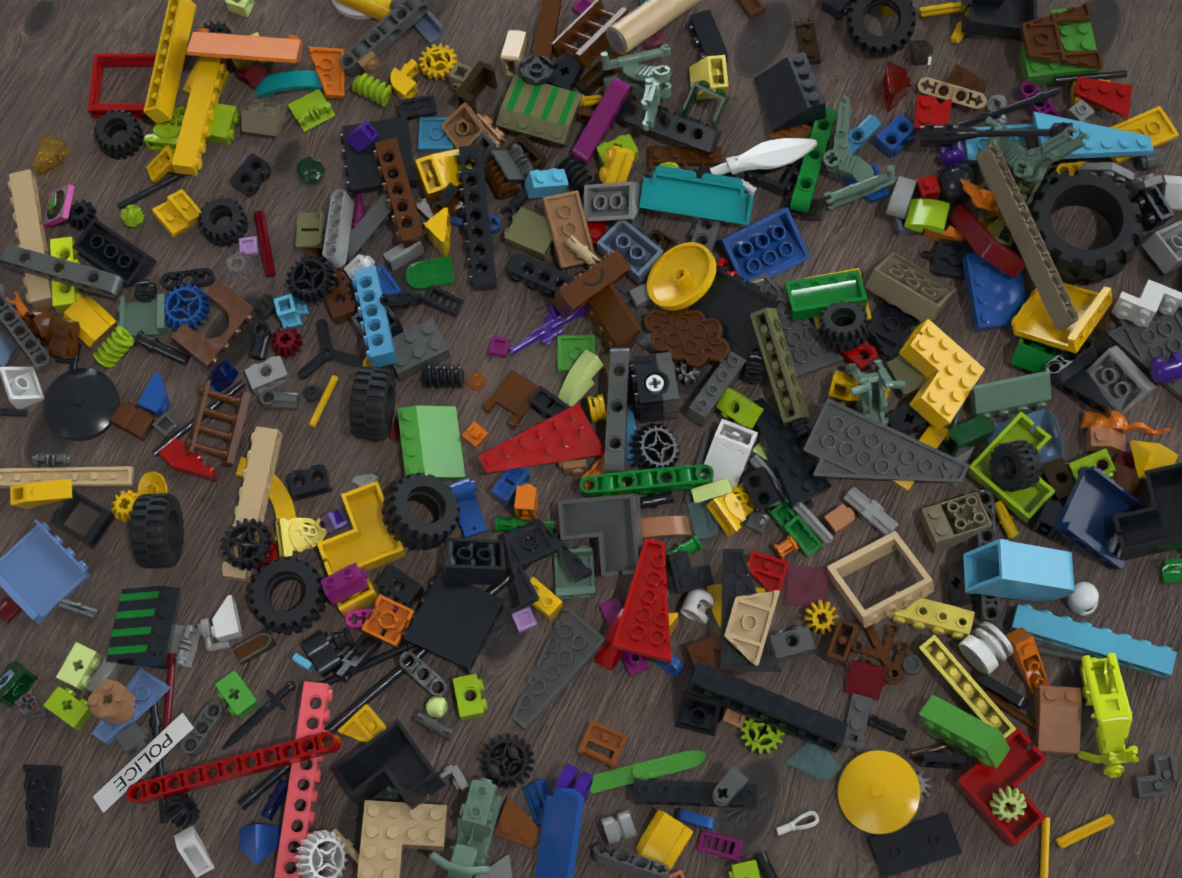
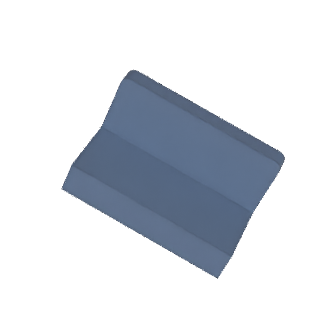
(430, 28)

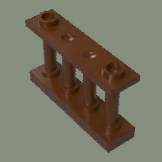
(594, 45)
(231, 437)

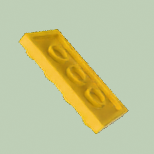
(1150, 123)

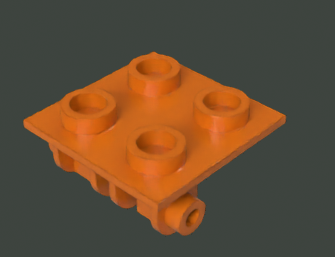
(981, 197)

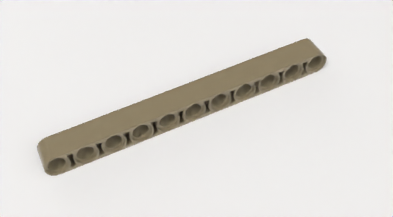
(1027, 237)

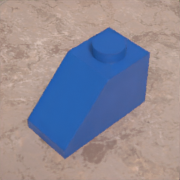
(155, 397)

